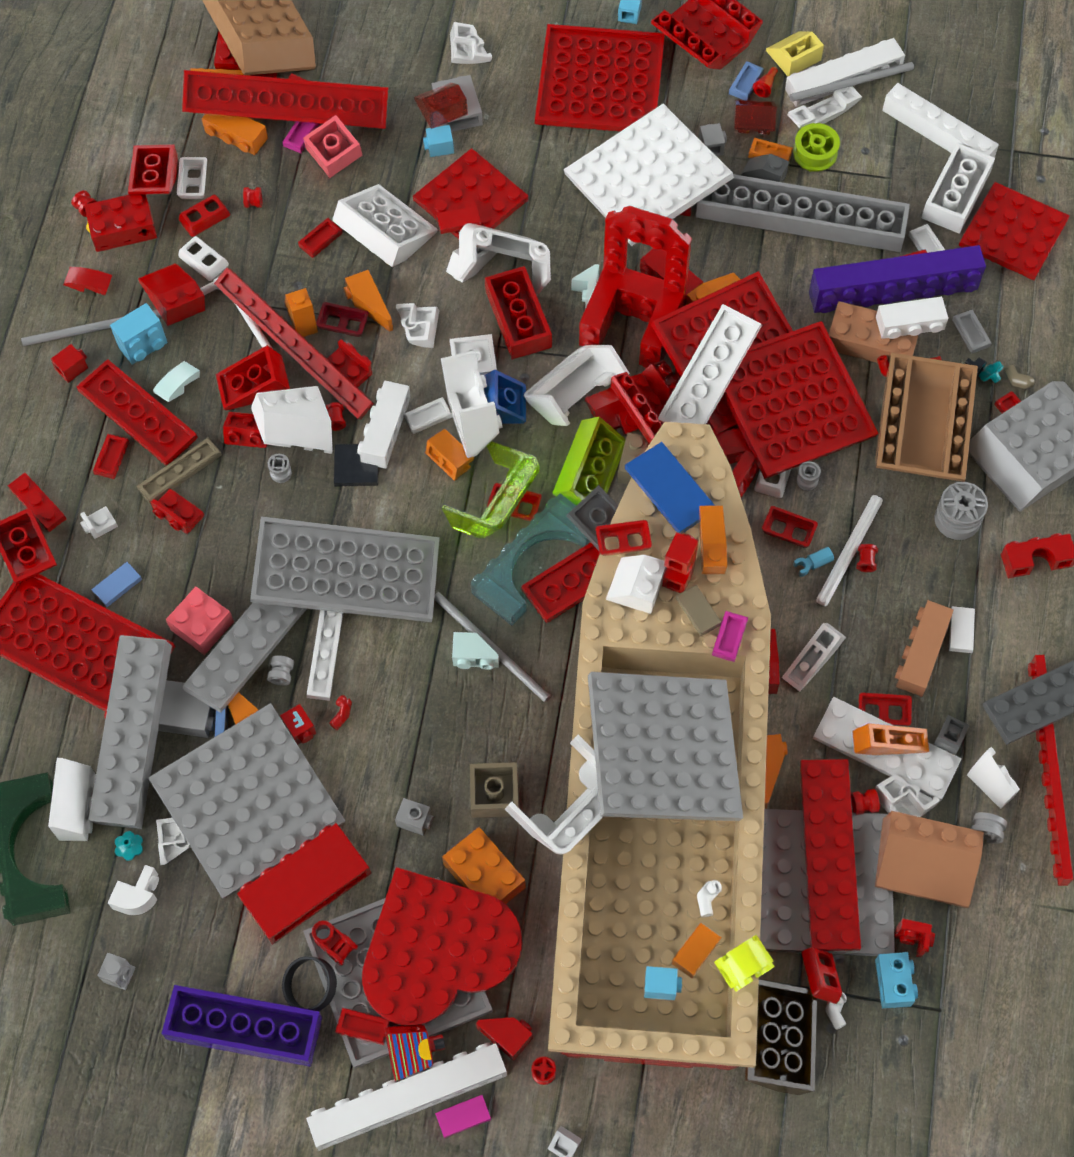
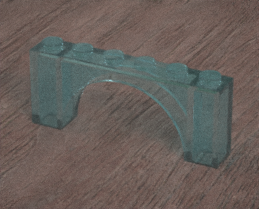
(495, 583)

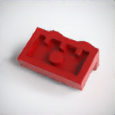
(351, 363)
(242, 430)
(178, 511)
(913, 931)

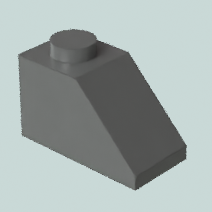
(767, 168)

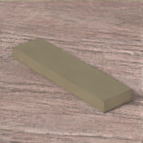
(179, 470)

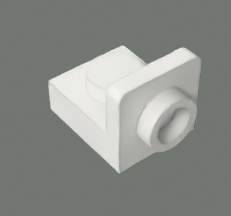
(98, 522)

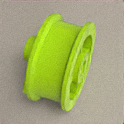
(816, 147)

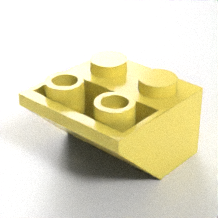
(797, 52)

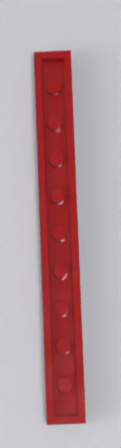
(294, 343)
(1054, 799)

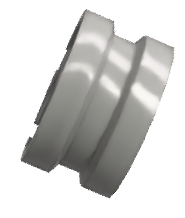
(991, 825)

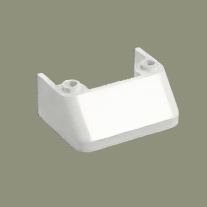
(504, 243)
(572, 380)
(471, 412)
(576, 820)

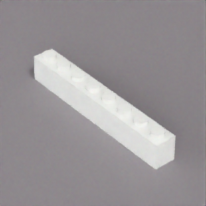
(406, 1096)

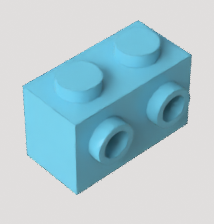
(895, 980)

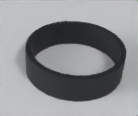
(288, 976)

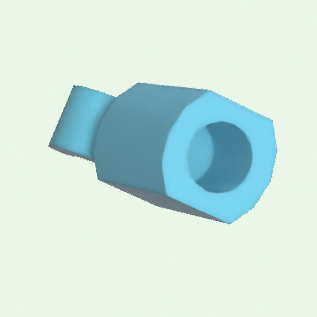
(814, 560)

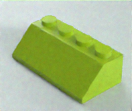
(590, 460)

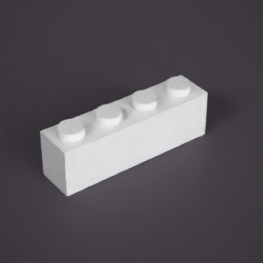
(384, 424)

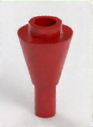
(764, 85)

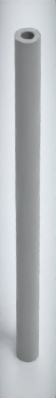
(851, 81)
(72, 331)
(507, 661)

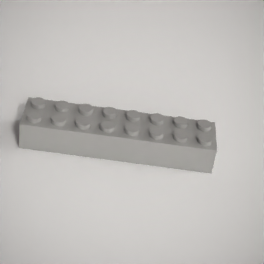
(130, 732)

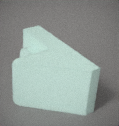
(586, 282)

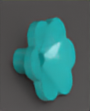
(991, 372)
(129, 850)

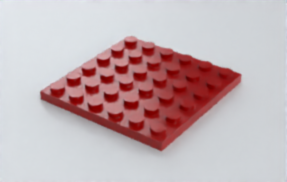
(598, 77)
(686, 327)
(796, 401)

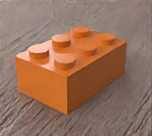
(483, 867)

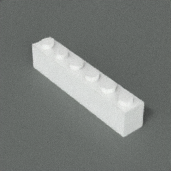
(867, 60)
(934, 122)

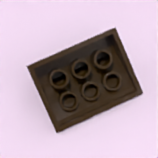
(785, 1039)

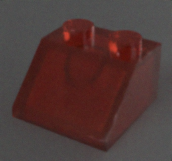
(442, 104)
(754, 116)

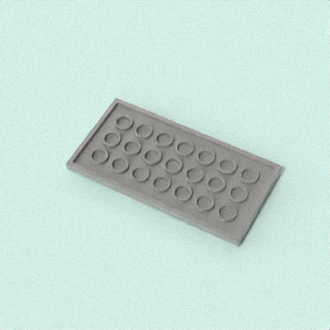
(345, 569)

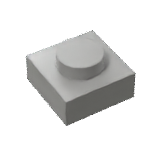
(564, 1143)

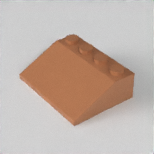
(928, 858)

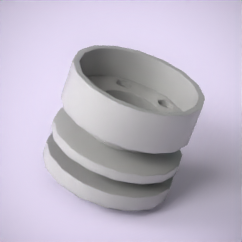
(961, 510)

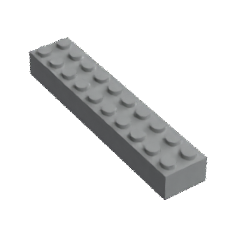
(808, 212)

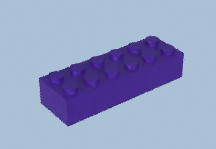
(242, 1025)

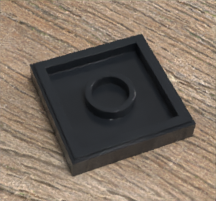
(350, 469)

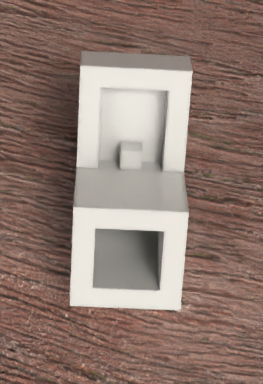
(136, 899)

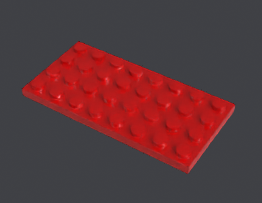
(64, 637)

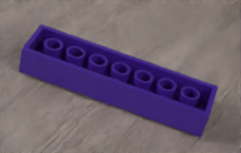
(897, 279)

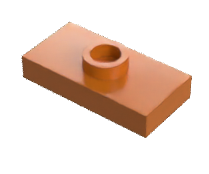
(762, 147)

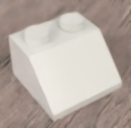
(637, 582)

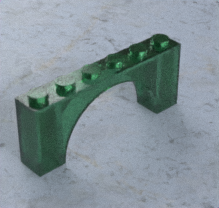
(25, 899)

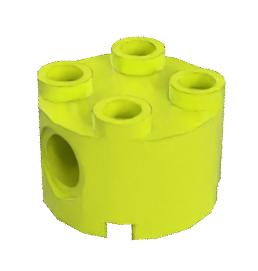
(743, 962)

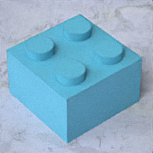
(139, 333)

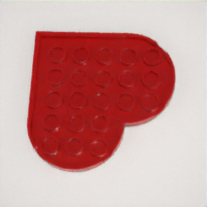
(436, 943)

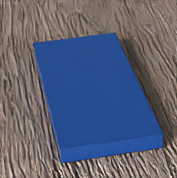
(669, 487)

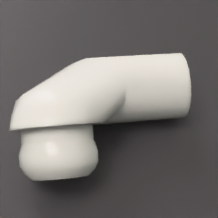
(706, 895)
(833, 1012)

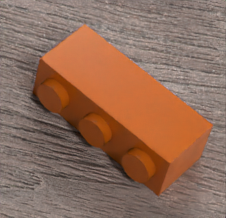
(235, 130)

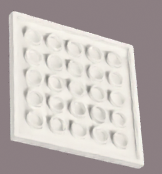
(650, 167)

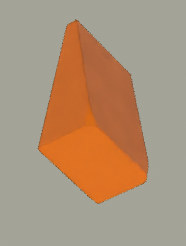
(696, 950)

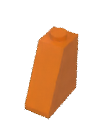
(301, 312)

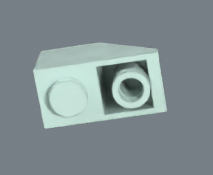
(473, 651)

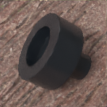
(979, 362)

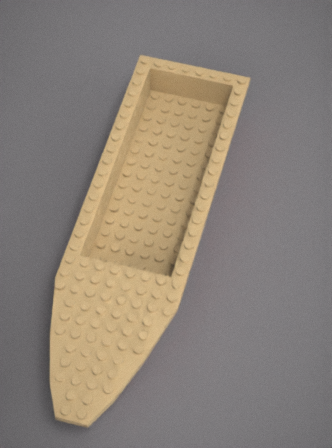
(637, 880)

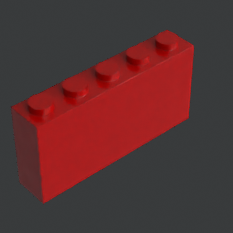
(303, 882)

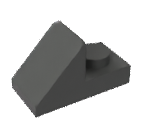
(951, 735)

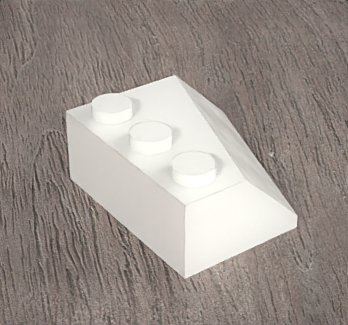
(293, 418)

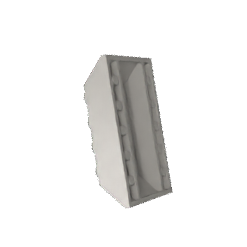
(1029, 445)

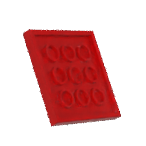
(472, 183)
(1014, 230)

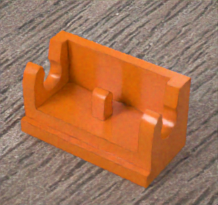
(448, 454)

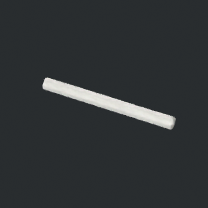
(849, 550)

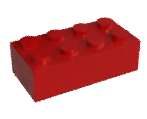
(518, 312)

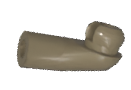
(1019, 380)

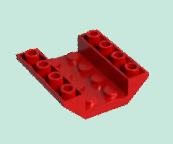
(710, 29)
(646, 395)

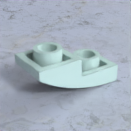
(174, 381)

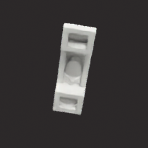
(827, 109)

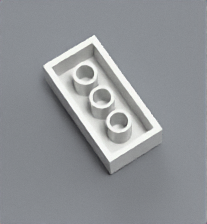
(958, 188)

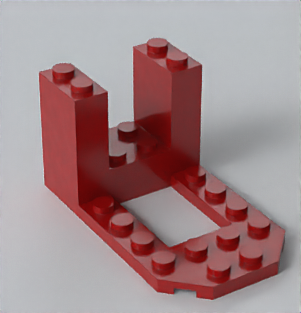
(633, 291)

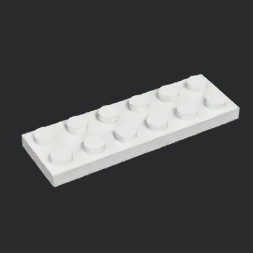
(711, 368)
(927, 770)

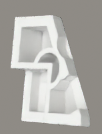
(467, 45)
(419, 323)
(993, 779)
(903, 797)
(170, 840)

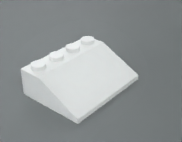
(383, 224)

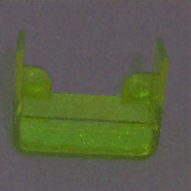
(518, 480)

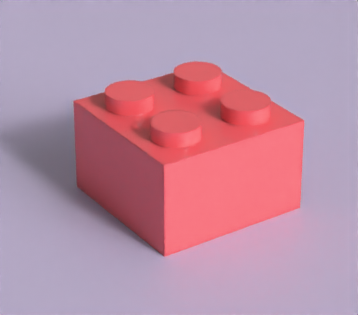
(332, 146)
(200, 620)

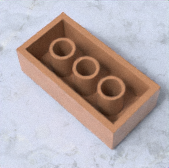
(858, 335)

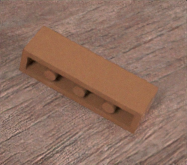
(924, 648)

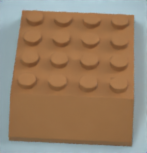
(264, 35)
(926, 417)

